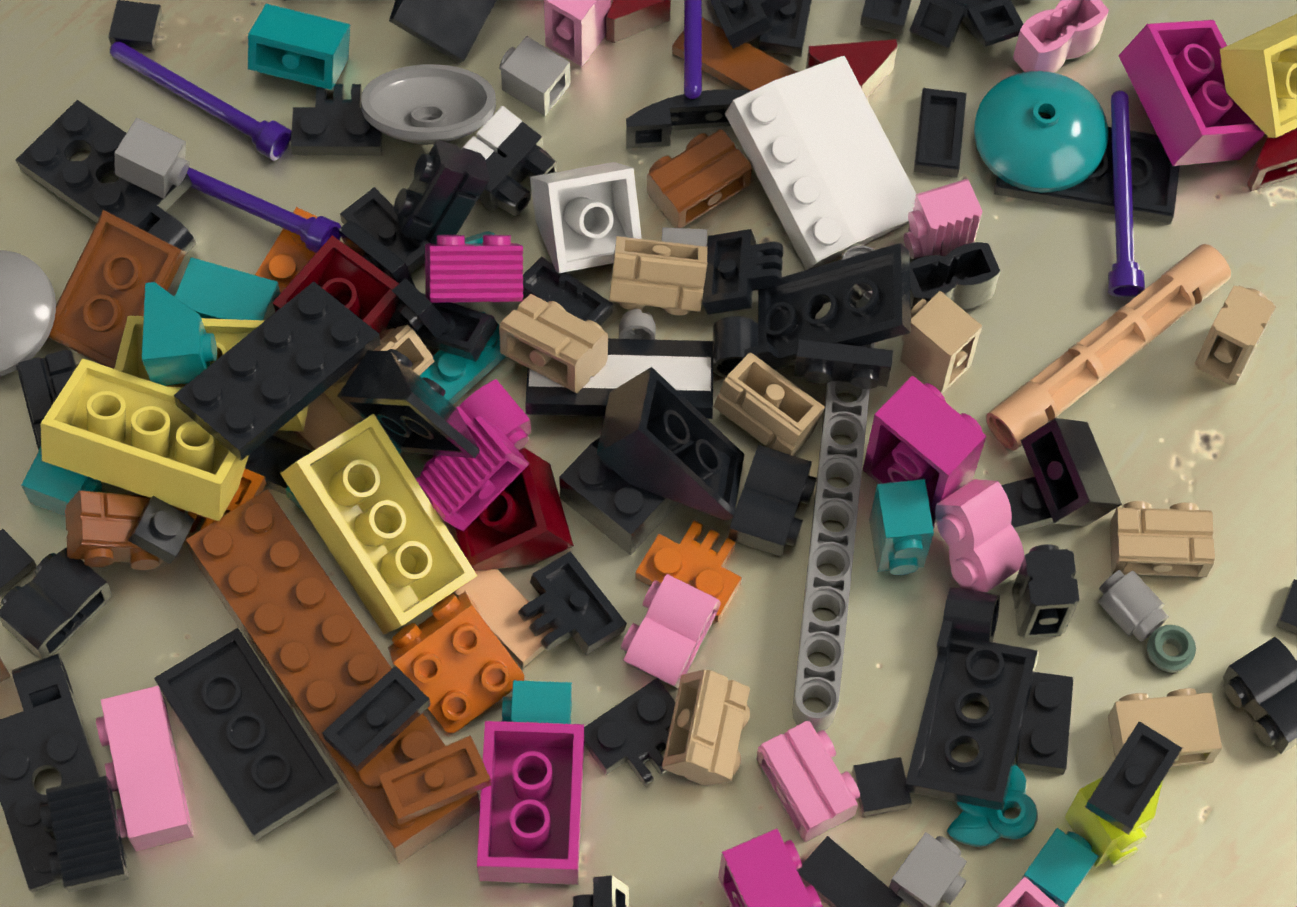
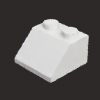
(584, 212)

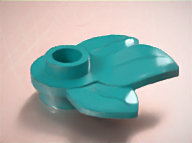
(983, 825)

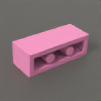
(144, 769)

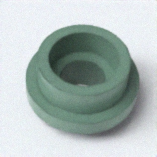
(1180, 639)

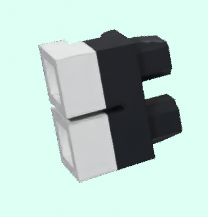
(511, 155)

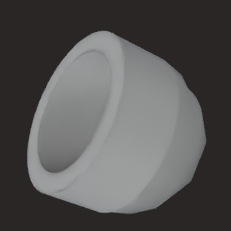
(642, 323)

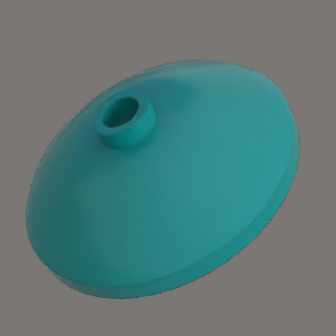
(1039, 151)

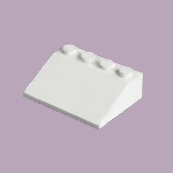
(823, 160)

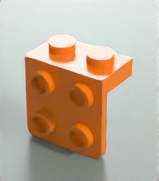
(455, 662)

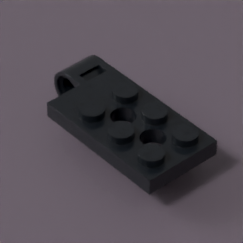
(80, 181)
(791, 309)
(966, 671)
(36, 739)

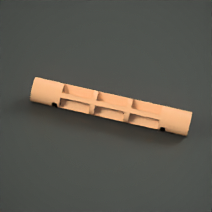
(1108, 346)

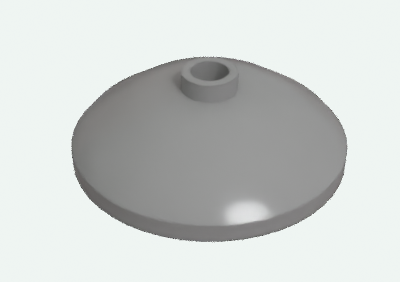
(428, 103)
(25, 309)

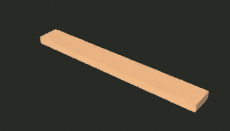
(490, 590)

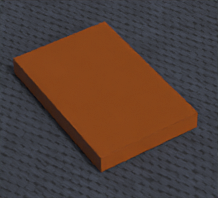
(111, 286)

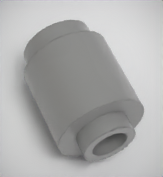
(1132, 604)

